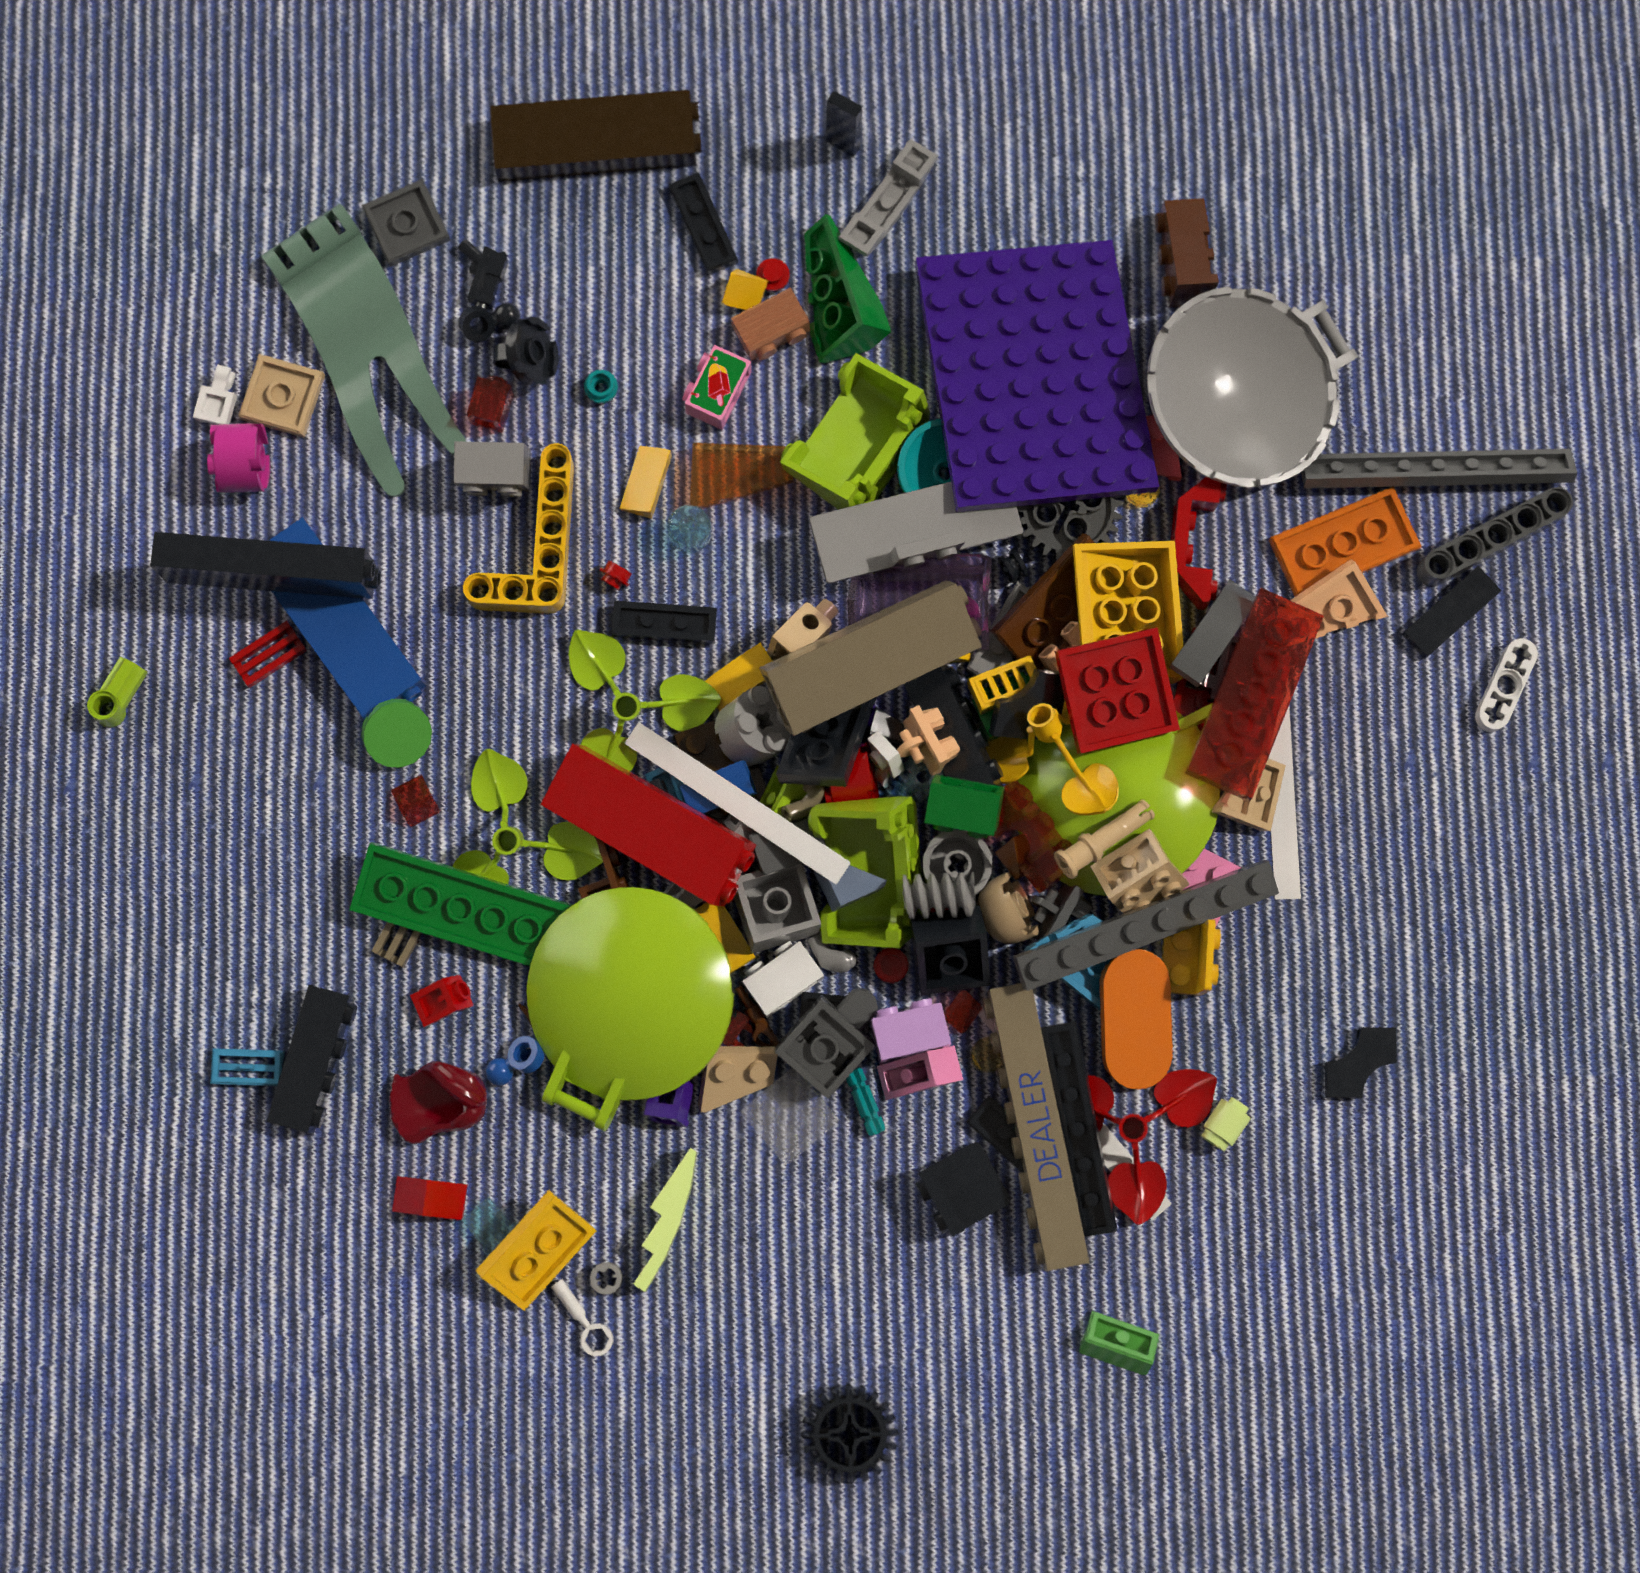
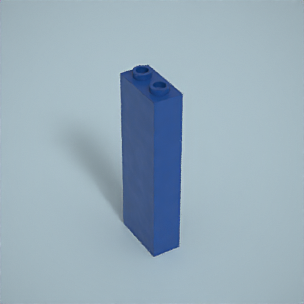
(349, 640)

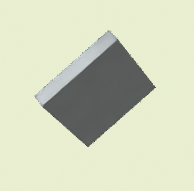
(406, 223)

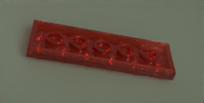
(1254, 694)

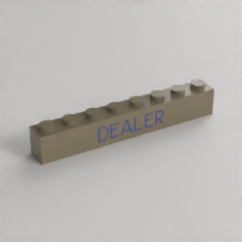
(1037, 1128)

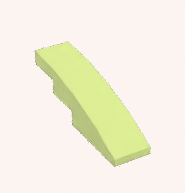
(671, 1205)

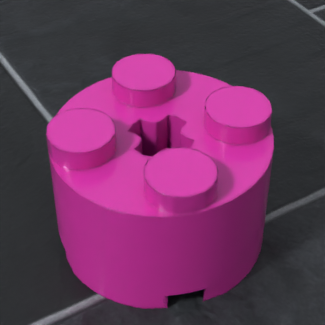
(239, 458)

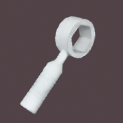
(578, 1313)

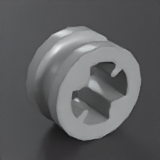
(603, 1267)

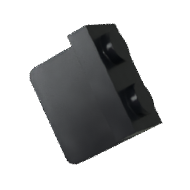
(962, 1189)

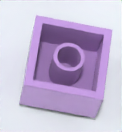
(909, 1031)

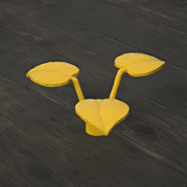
(1083, 795)

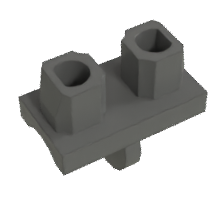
(1057, 907)

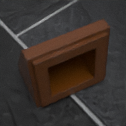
(1013, 854)

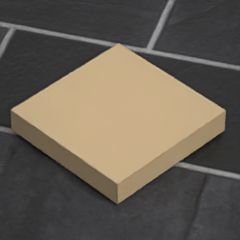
(281, 395)

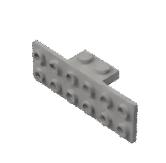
(904, 532)

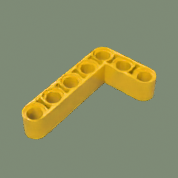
(545, 545)

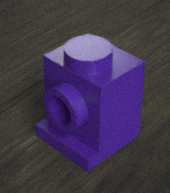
(662, 1112)

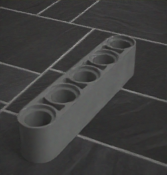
(1505, 525)

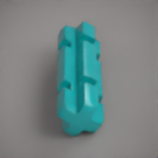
(865, 1102)

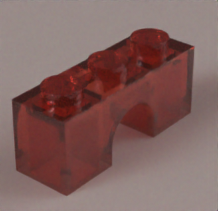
(1024, 815)

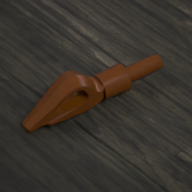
(756, 1016)

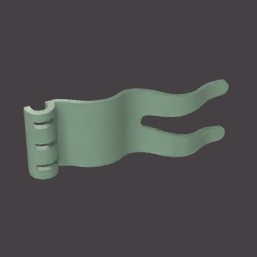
(352, 321)

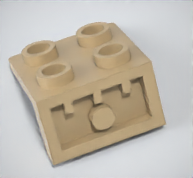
(1138, 873)

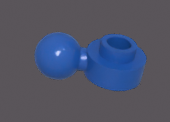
(501, 1070)

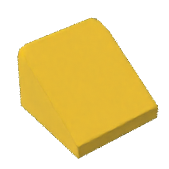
(744, 290)

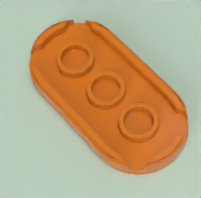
(1136, 1019)

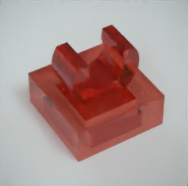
(737, 1023)

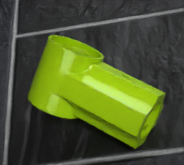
(118, 688)

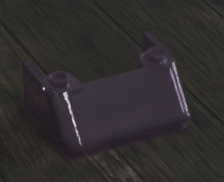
(887, 587)

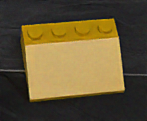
(1128, 591)

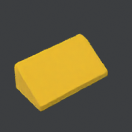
(646, 481)

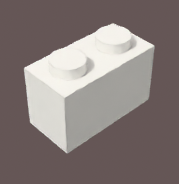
(782, 978)

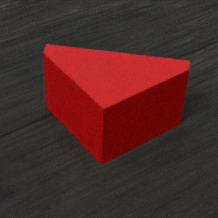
(430, 1198)

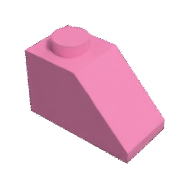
(920, 1072)

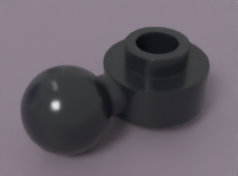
(502, 317)

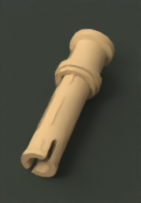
(1091, 846)

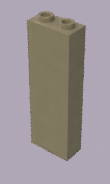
(871, 656)

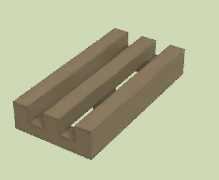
(389, 954)

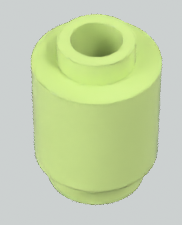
(1226, 1123)

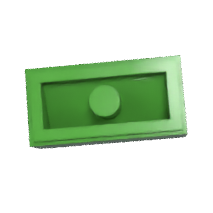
(1119, 1343)

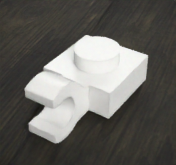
(216, 403)
(885, 758)

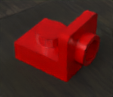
(441, 999)

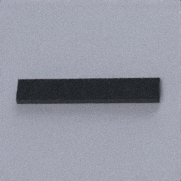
(1079, 1127)

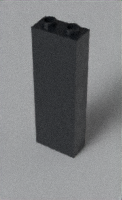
(264, 565)

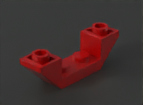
(1195, 581)

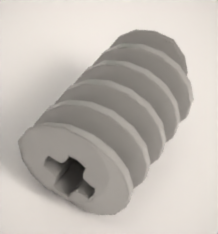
(939, 895)

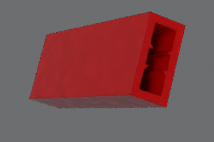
(649, 825)

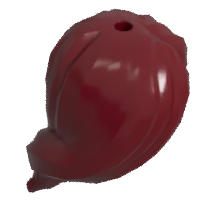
(436, 1101)

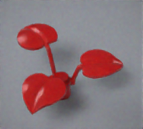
(1187, 1100)

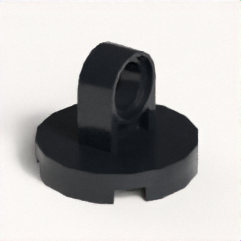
(528, 352)

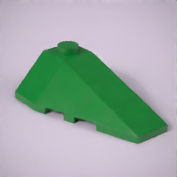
(843, 301)

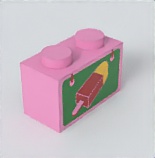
(717, 386)

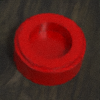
(891, 965)

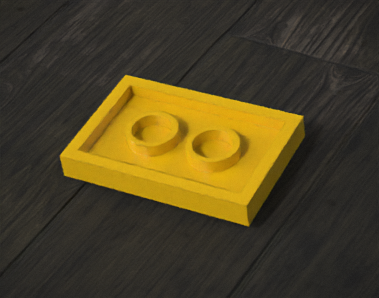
(536, 1250)

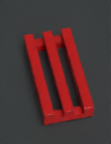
(261, 643)

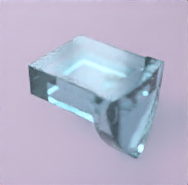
(488, 1225)

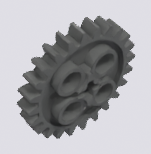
(1094, 521)

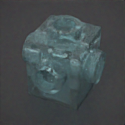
(911, 786)

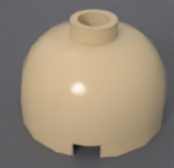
(1007, 910)

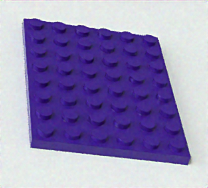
(1035, 375)

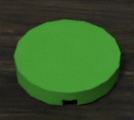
(396, 733)

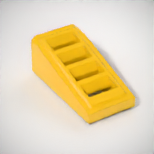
(978, 692)

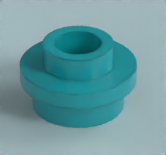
(597, 377)

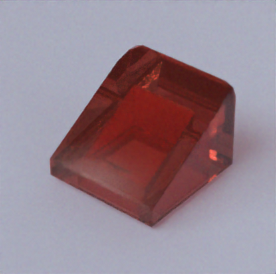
(415, 801)
(962, 1012)

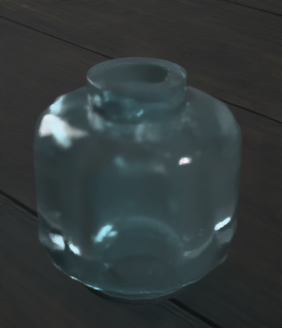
(693, 539)

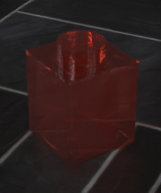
(490, 403)

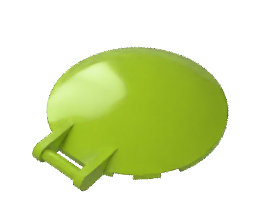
(1144, 770)
(627, 998)

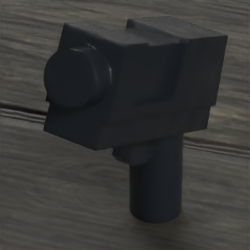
(489, 271)

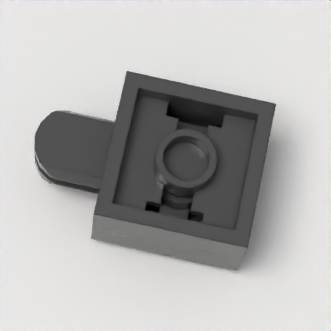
(828, 1038)

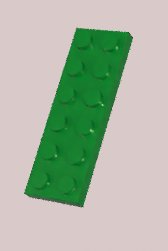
(453, 904)

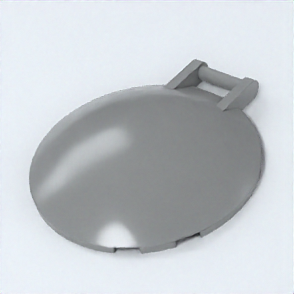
(1246, 385)

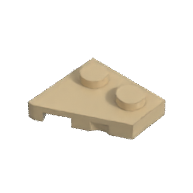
(1261, 808)
(736, 1073)

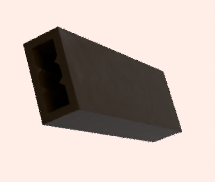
(594, 135)

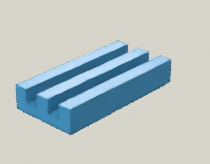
(216, 1066)

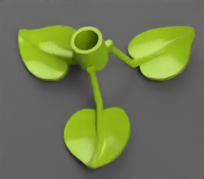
(598, 658)
(501, 782)

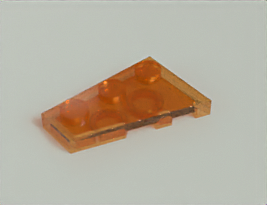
(734, 471)

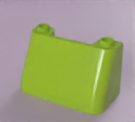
(860, 435)
(882, 841)

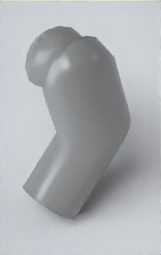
(830, 958)

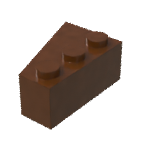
(1184, 250)

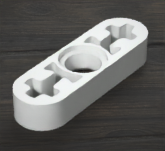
(1507, 659)

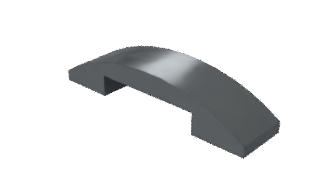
(1213, 633)

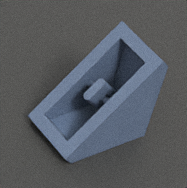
(852, 887)

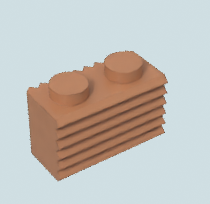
(771, 325)

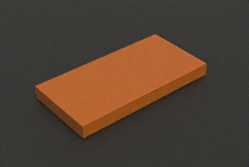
(1364, 531)

